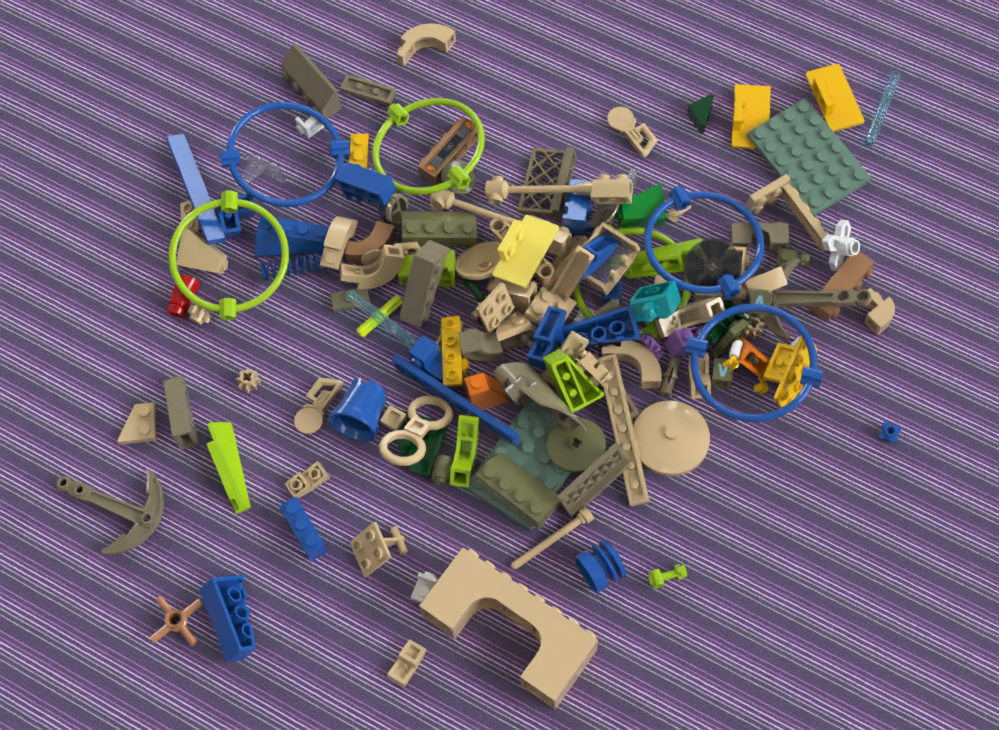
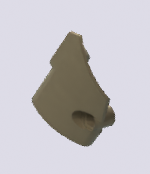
(524, 382)

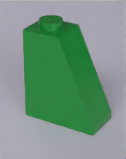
(641, 209)

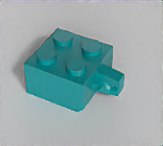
(655, 301)

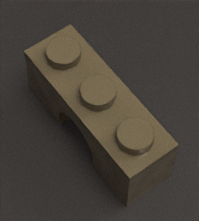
(775, 234)

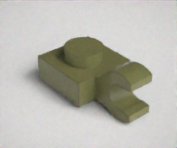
(787, 254)

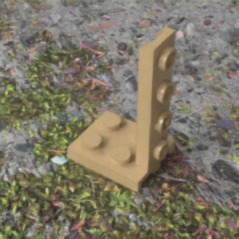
(781, 187)
(559, 294)

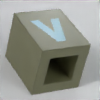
(760, 296)
(721, 376)

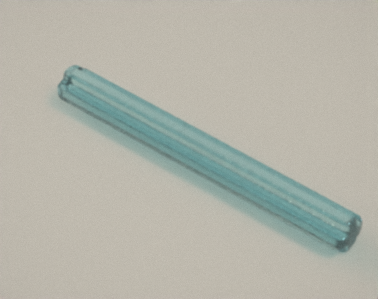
(882, 108)
(381, 318)

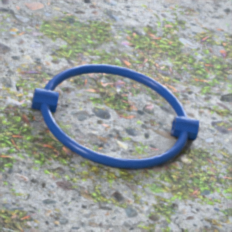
(231, 157)
(726, 284)
(810, 375)

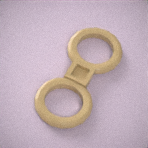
(415, 430)

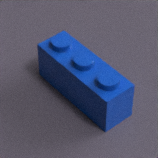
(303, 529)

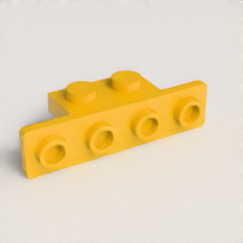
(453, 360)

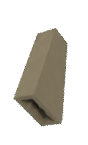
(180, 413)

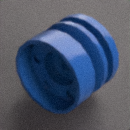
(603, 564)

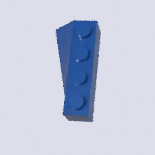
(301, 238)
(605, 328)
(229, 615)

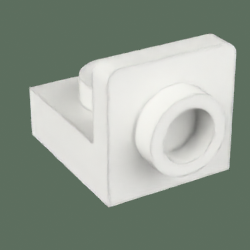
(308, 128)
(423, 586)

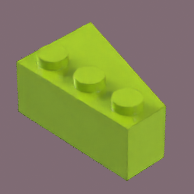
(448, 275)
(570, 382)

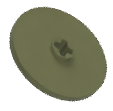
(571, 459)

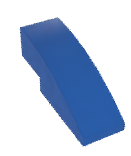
(602, 248)
(547, 336)

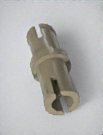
(673, 366)

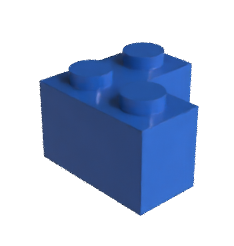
(230, 221)
(427, 357)

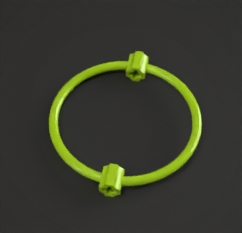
(456, 175)
(229, 204)
(651, 327)

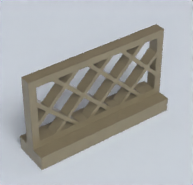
(565, 174)
(594, 480)

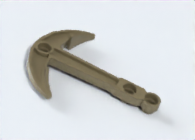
(789, 298)
(127, 511)

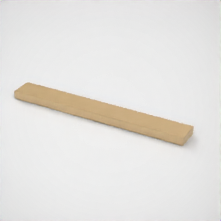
(624, 431)

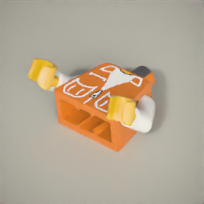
(751, 358)

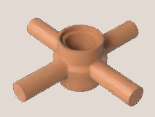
(181, 626)

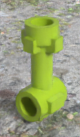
(657, 578)

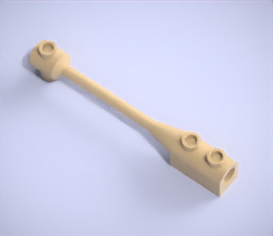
(601, 190)
(446, 199)

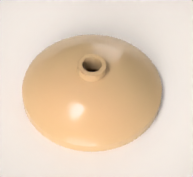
(478, 261)

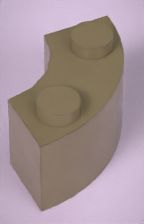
(480, 346)

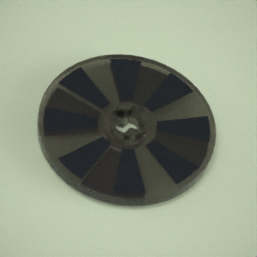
(704, 254)

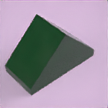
(700, 111)

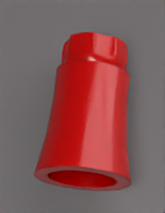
(178, 302)

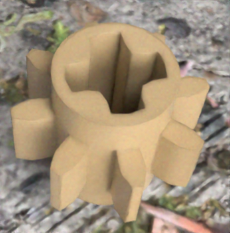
(199, 315)
(757, 327)
(243, 380)

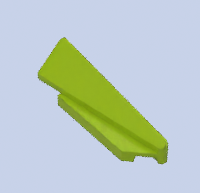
(670, 258)
(228, 464)

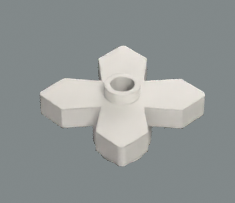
(840, 245)

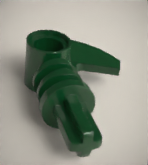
(720, 329)

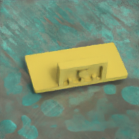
(524, 250)

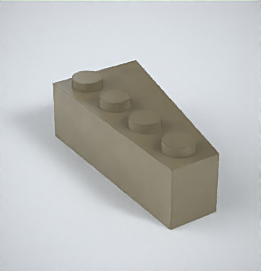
(423, 282)

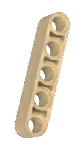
(544, 267)

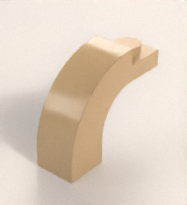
(425, 36)
(336, 239)
(377, 273)
(689, 315)
(641, 358)

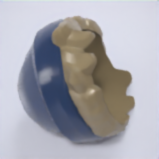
(392, 210)

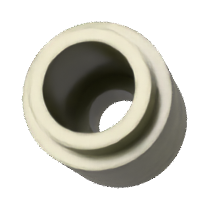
(442, 470)

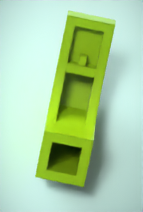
(465, 452)

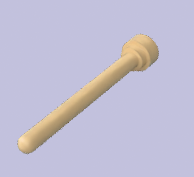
(584, 516)

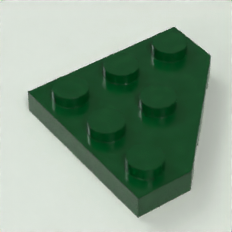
(433, 442)

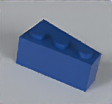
(365, 184)
(577, 212)

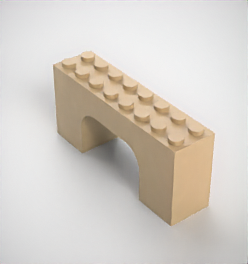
(476, 585)

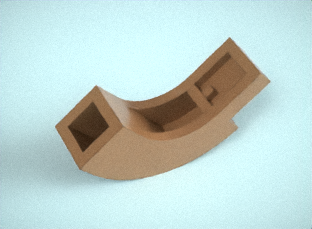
(381, 234)

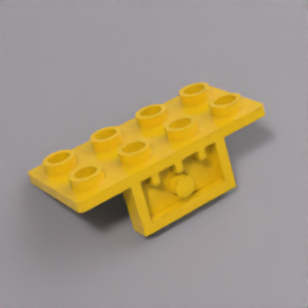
(834, 97)
(749, 111)
(786, 368)

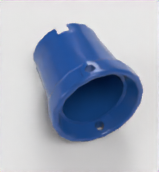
(359, 411)

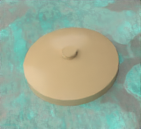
(671, 438)

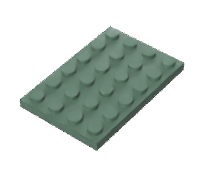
(810, 154)
(531, 454)

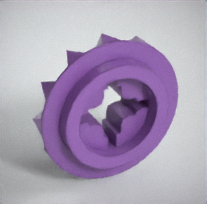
(652, 345)

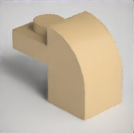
(881, 312)
(703, 365)

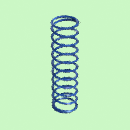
(263, 268)

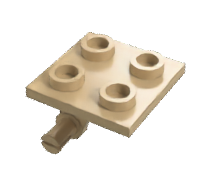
(494, 308)
(372, 549)

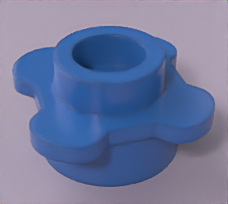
(889, 437)

